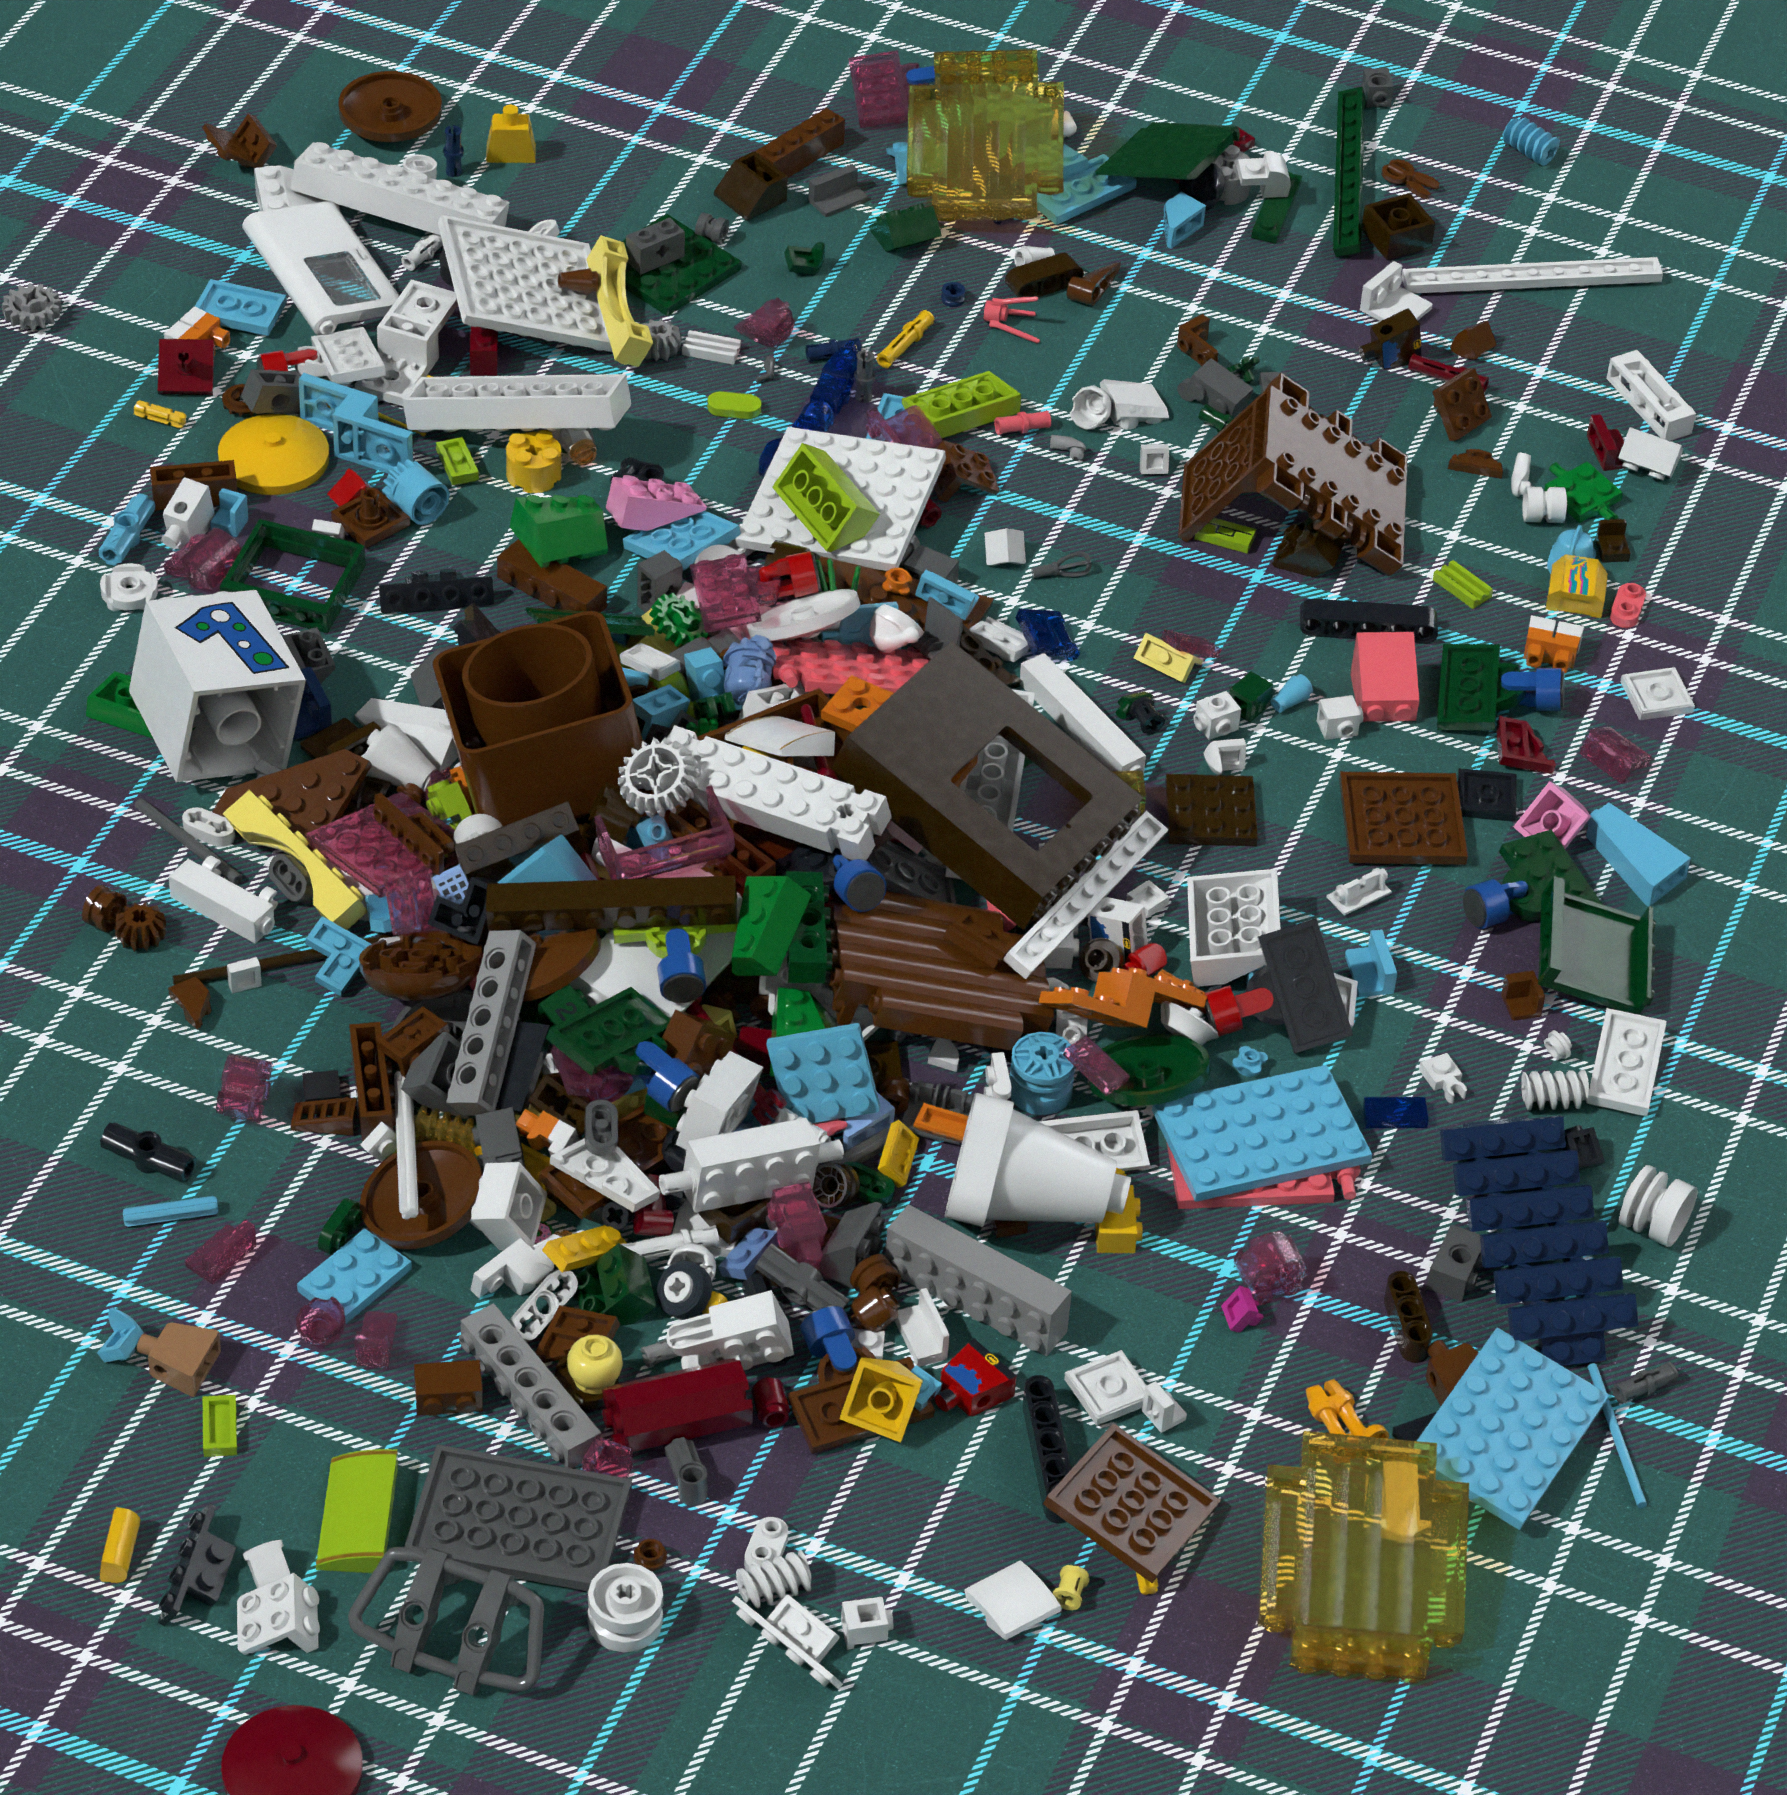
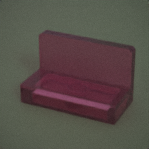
(222, 1251)

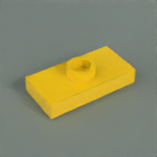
(898, 1153)

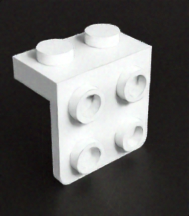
(278, 1612)

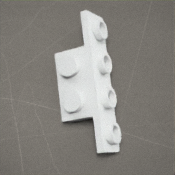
(799, 1631)

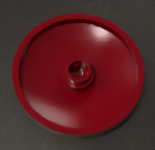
(292, 1754)

